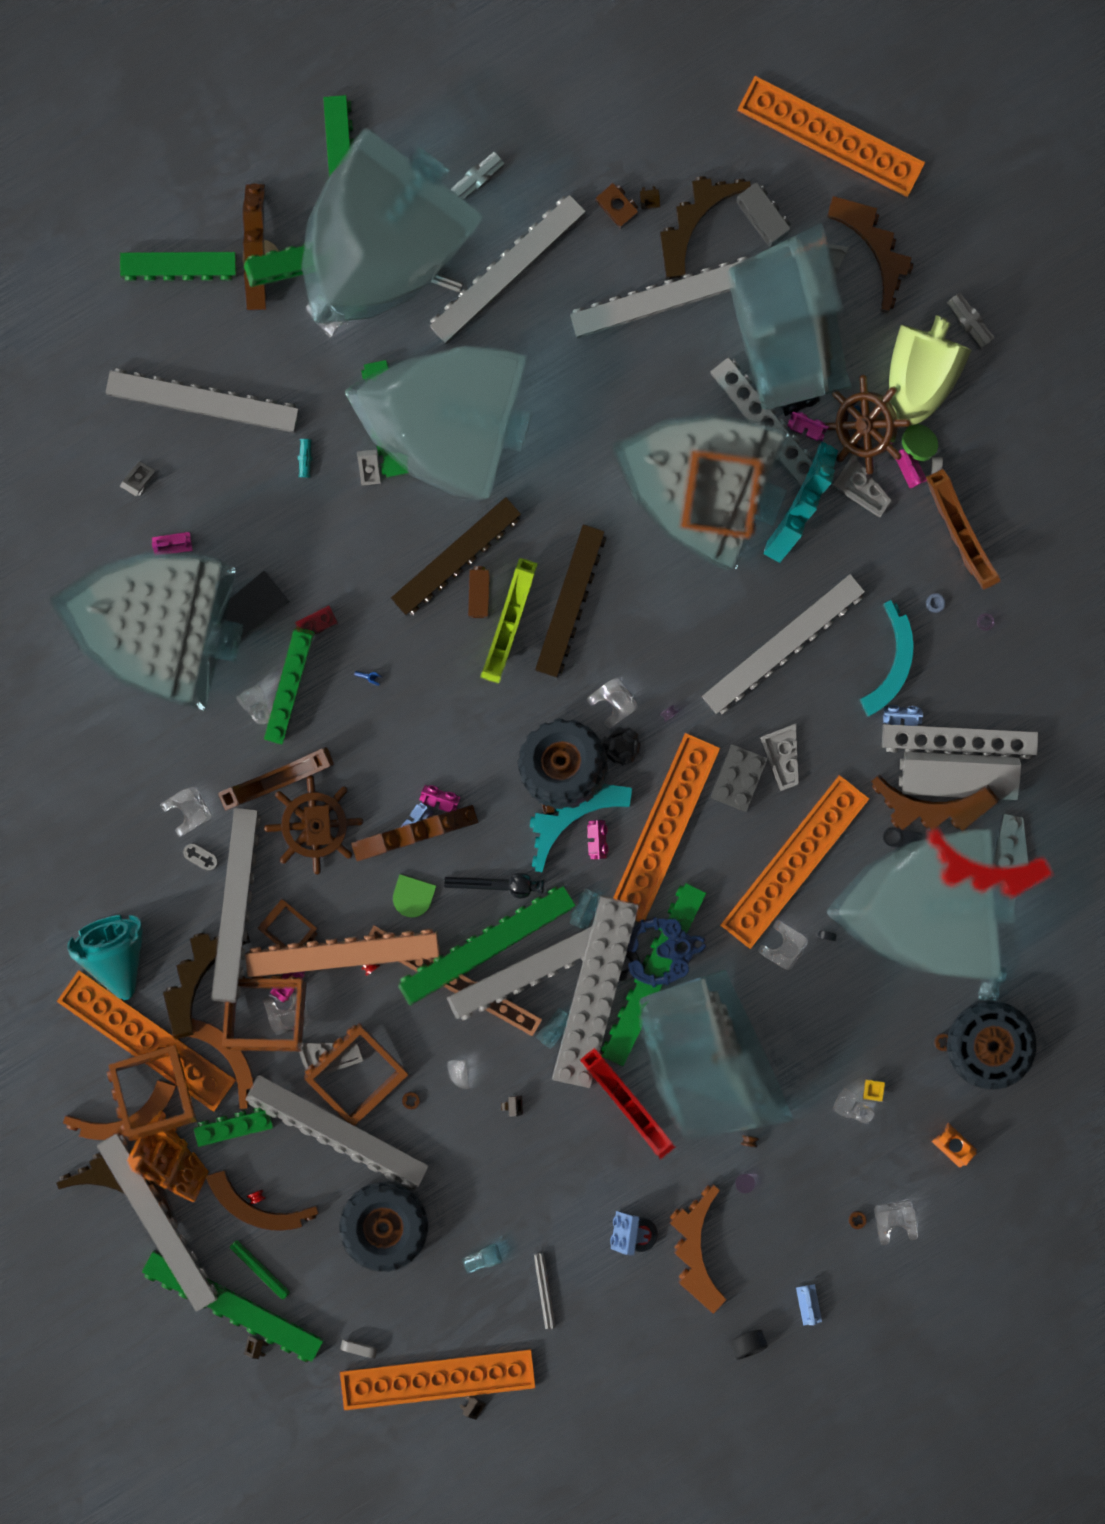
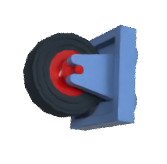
(632, 1233)

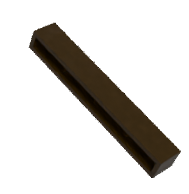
(459, 553)
(570, 600)

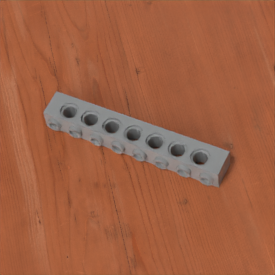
(729, 367)
(1028, 739)

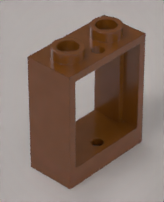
(478, 592)
(263, 927)

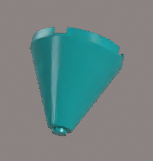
(110, 952)

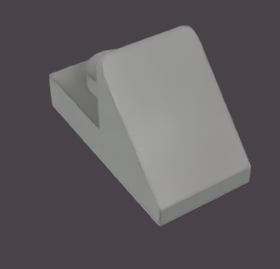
(368, 467)
(137, 479)

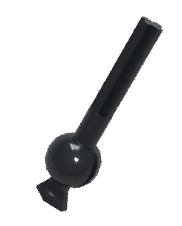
(518, 885)

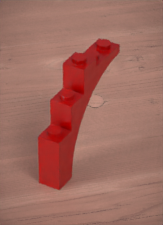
(960, 868)
(627, 1103)

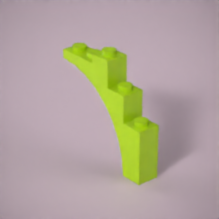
(509, 620)

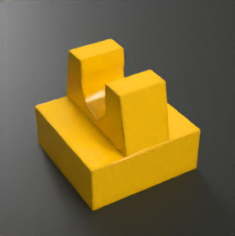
(873, 1090)

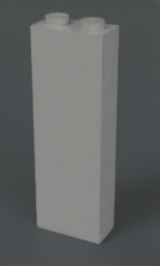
(959, 774)

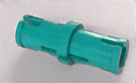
(305, 458)

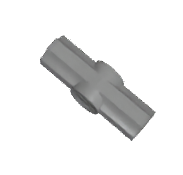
(478, 176)
(970, 320)

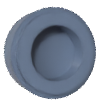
(935, 603)

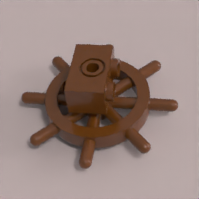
(316, 825)

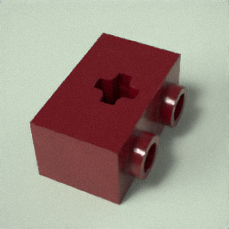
(318, 621)

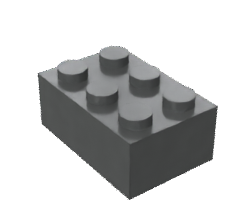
(764, 214)
(738, 778)

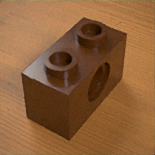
(619, 216)

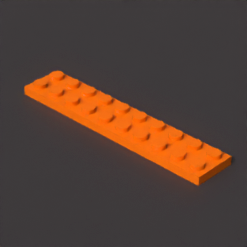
(831, 136)
(666, 823)
(794, 862)
(141, 1035)
(437, 1379)

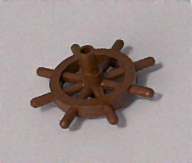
(867, 424)

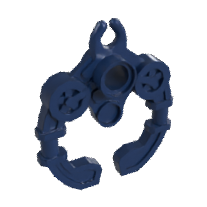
(680, 966)

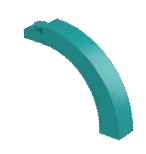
(901, 665)

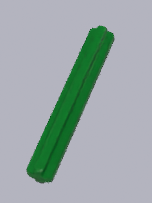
(260, 1270)

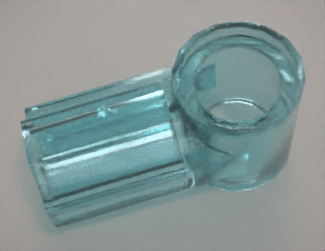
(486, 1257)

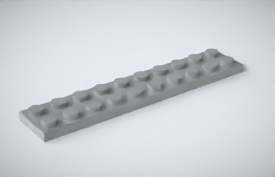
(595, 989)

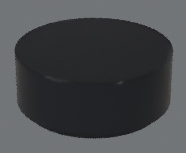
(826, 935)

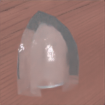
(458, 1073)

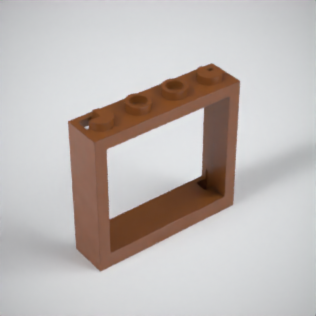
(755, 491)
(275, 982)
(380, 1093)
(187, 1118)

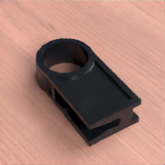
(904, 837)

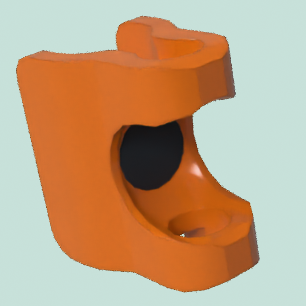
(955, 1146)

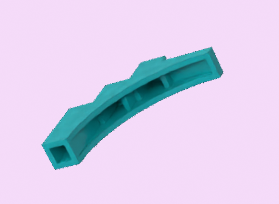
(804, 505)
(551, 826)

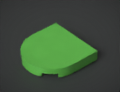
(412, 896)

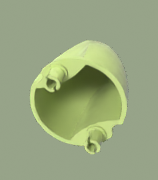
(924, 370)

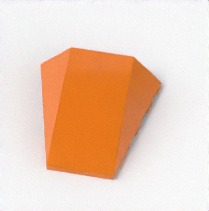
(168, 1162)

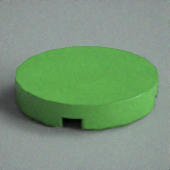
(919, 442)

